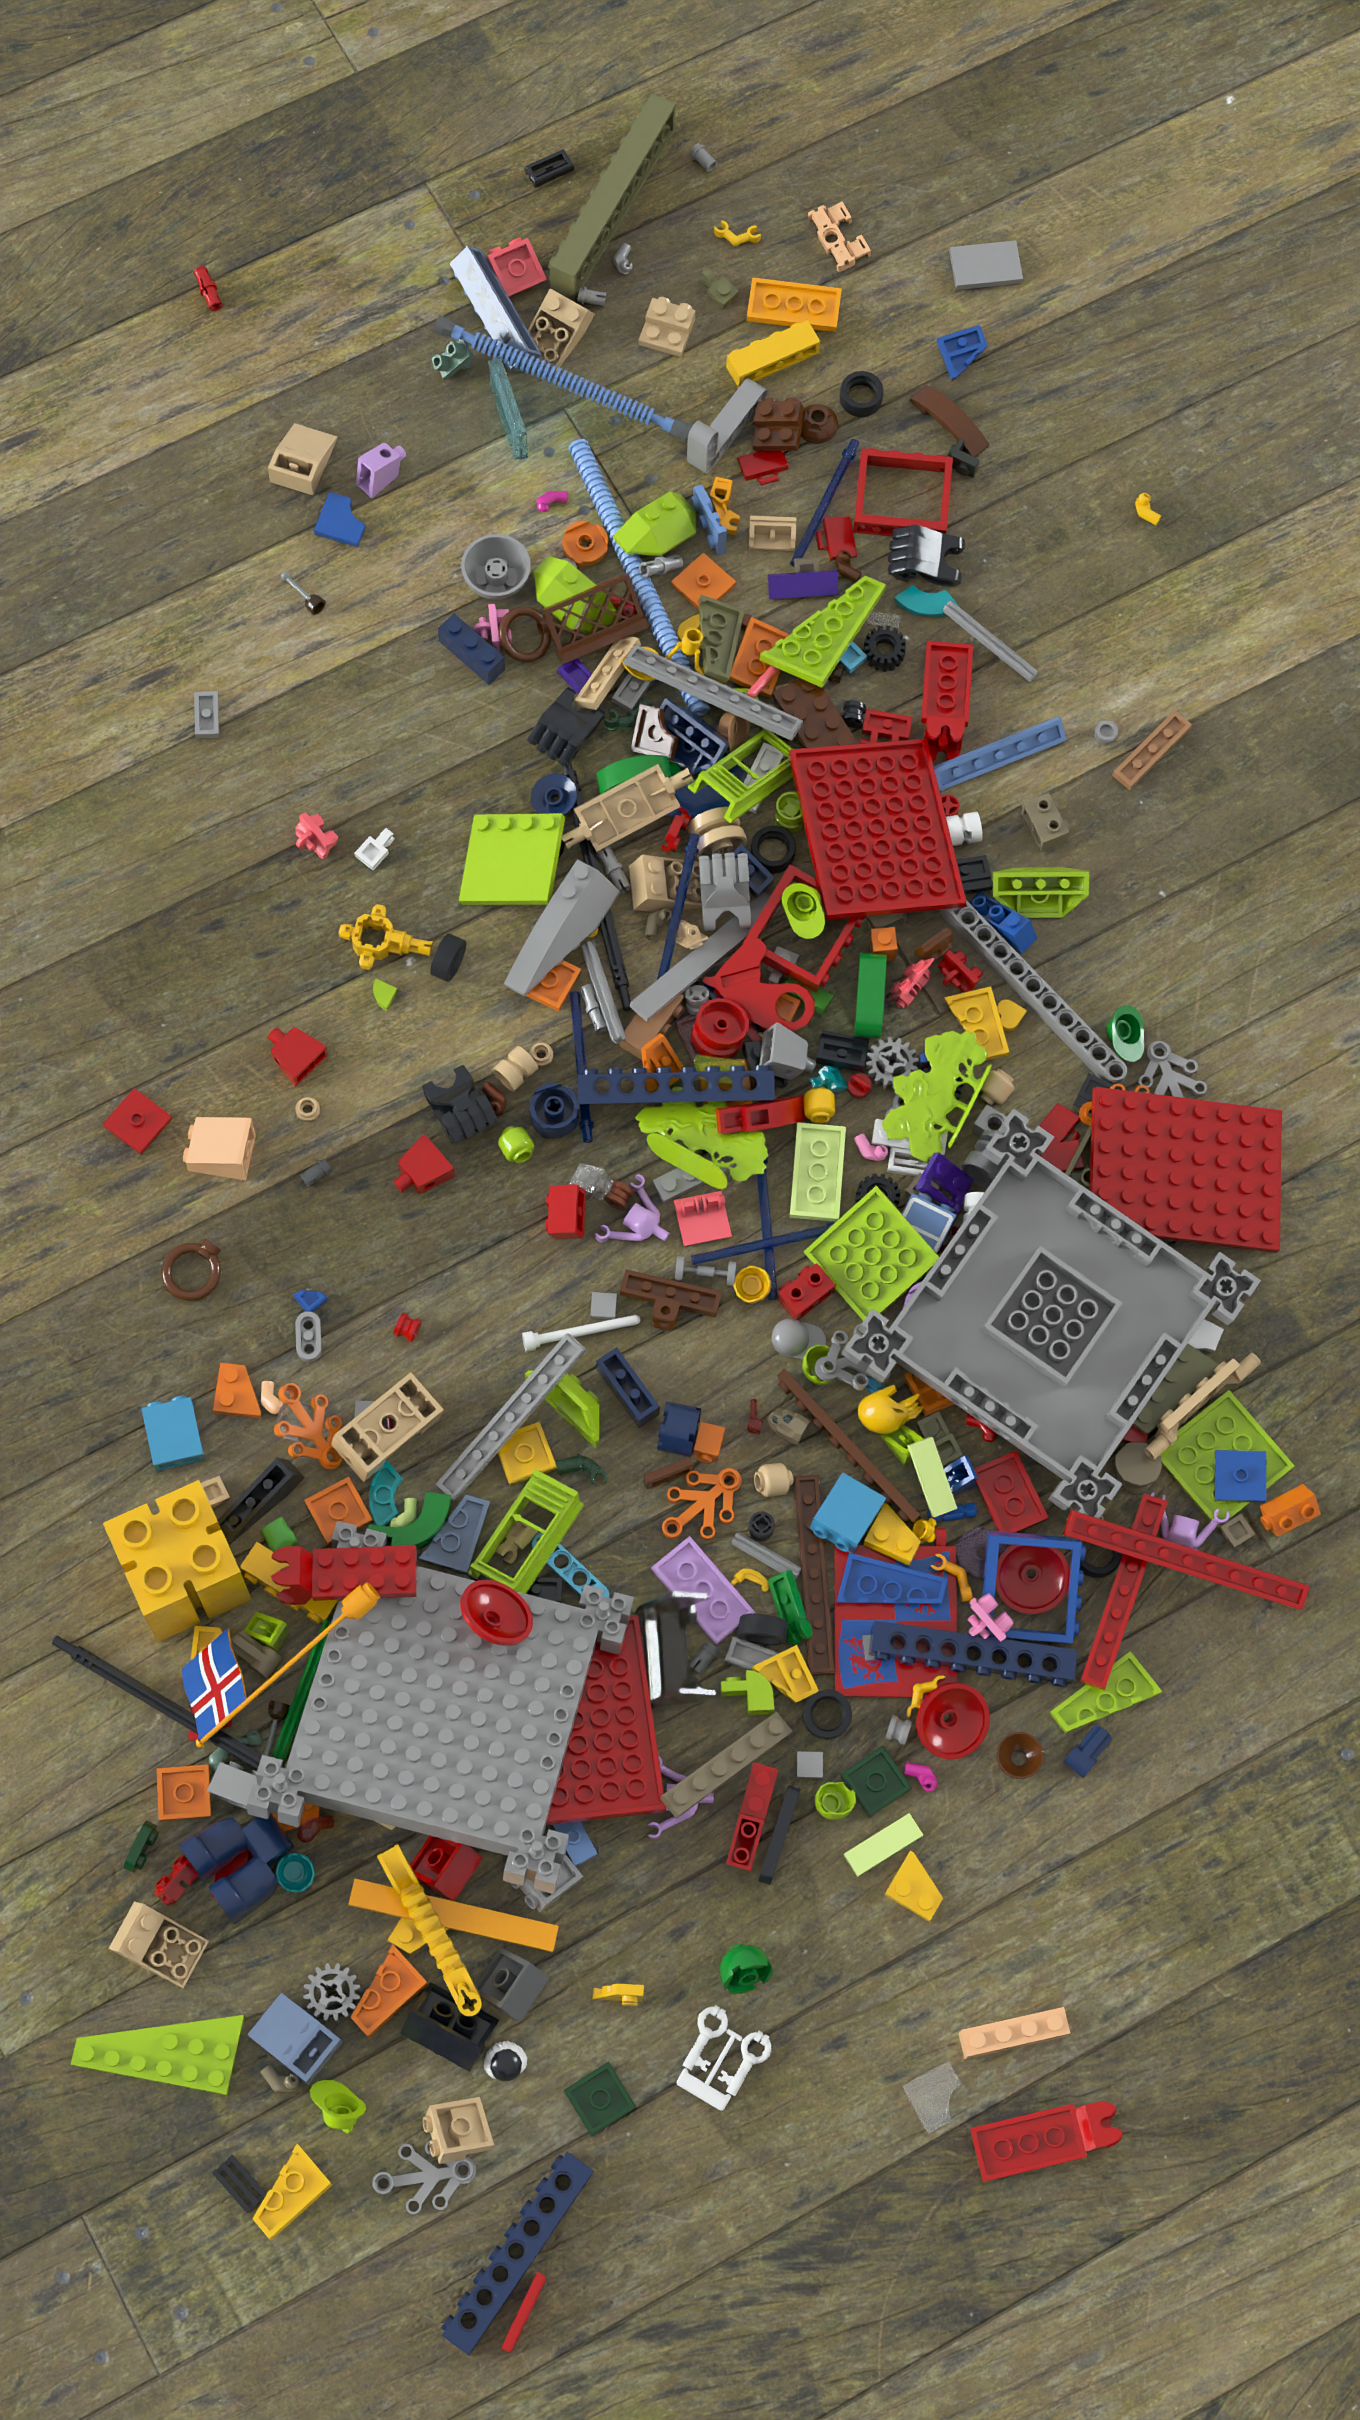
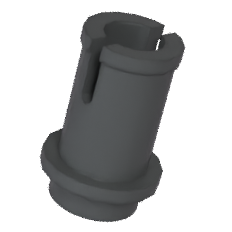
(315, 1172)
(704, 1657)

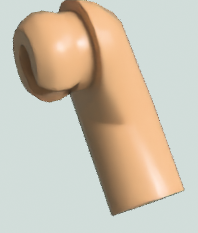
(268, 1400)

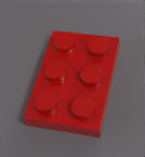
(1009, 1494)

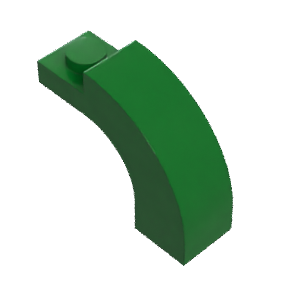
(627, 768)
(424, 1529)

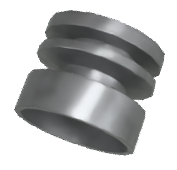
(980, 1167)

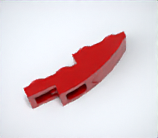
(760, 1115)
(752, 1816)

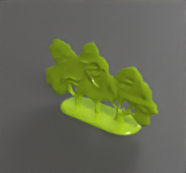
(931, 1094)
(699, 1131)

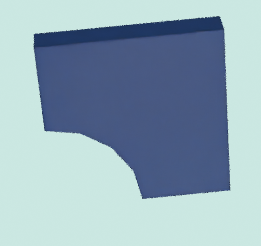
(338, 522)

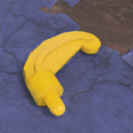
(753, 1576)

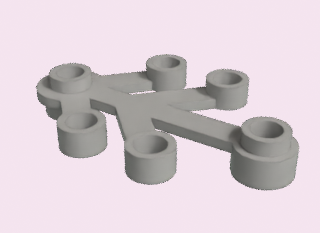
(1170, 1078)
(838, 1365)
(429, 2176)

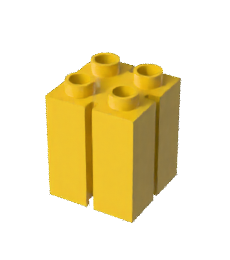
(177, 1561)

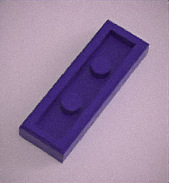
(803, 584)

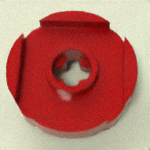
(672, 837)

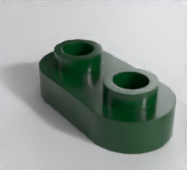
(136, 1856)

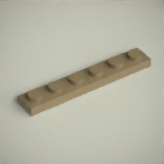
(726, 1765)

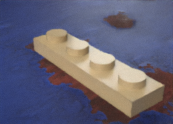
(605, 674)

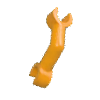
(965, 1590)

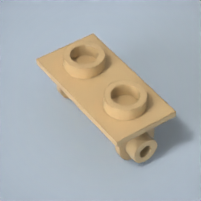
(689, 935)

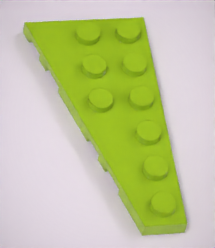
(825, 636)
(182, 2055)

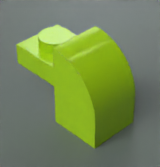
(755, 1688)

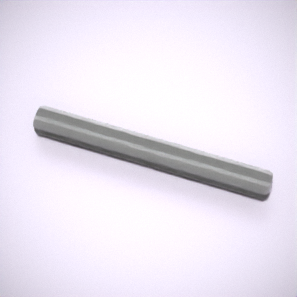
(990, 641)
(603, 992)

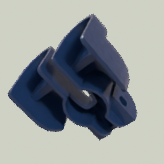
(254, 1881)

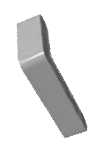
(709, 443)

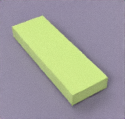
(932, 1477)
(883, 1845)

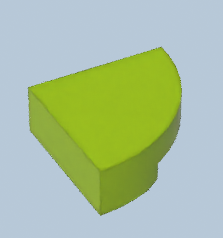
(384, 993)

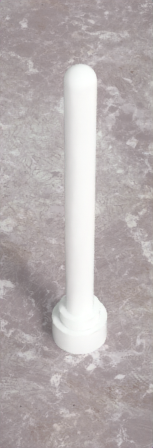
(533, 1340)

